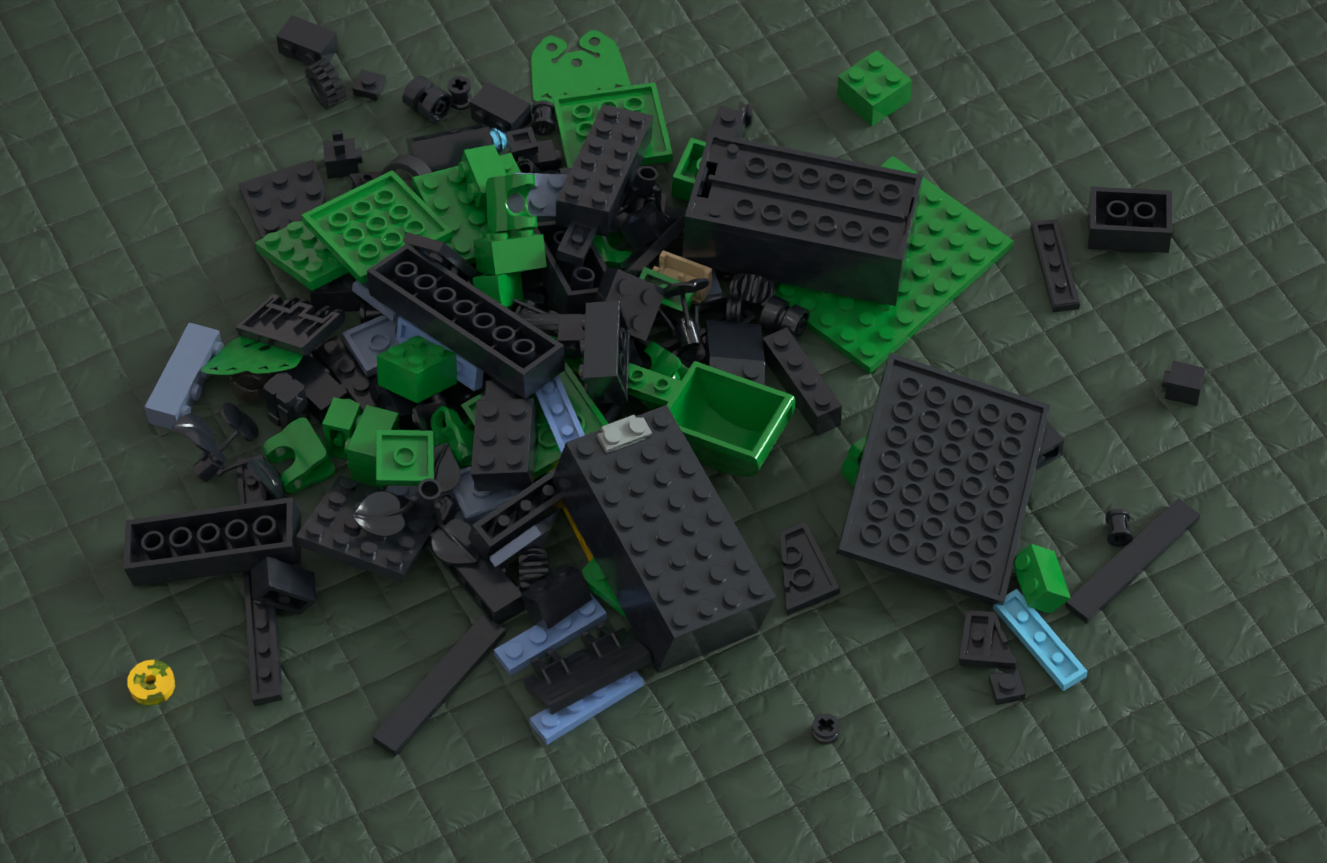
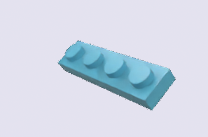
(1040, 641)

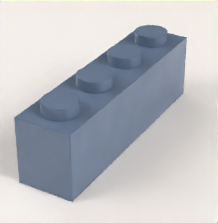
(182, 376)

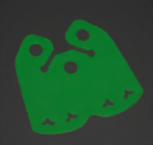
(564, 78)
(250, 358)

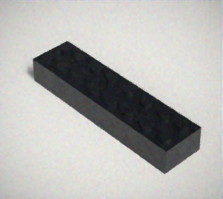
(466, 320)

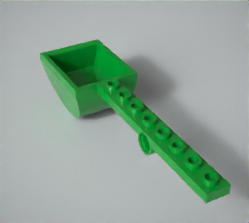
(722, 415)

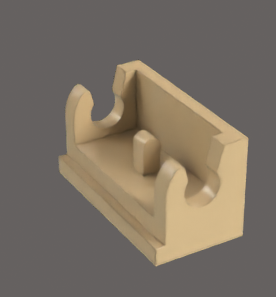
(684, 270)

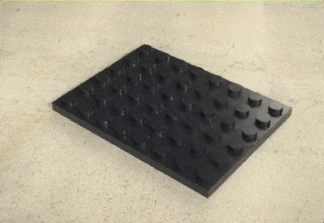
(944, 480)

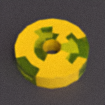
(151, 671)

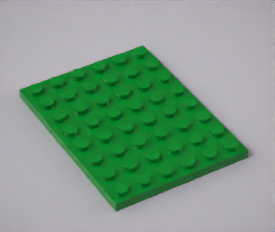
(944, 258)

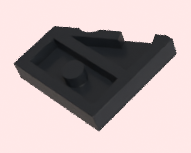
(985, 642)

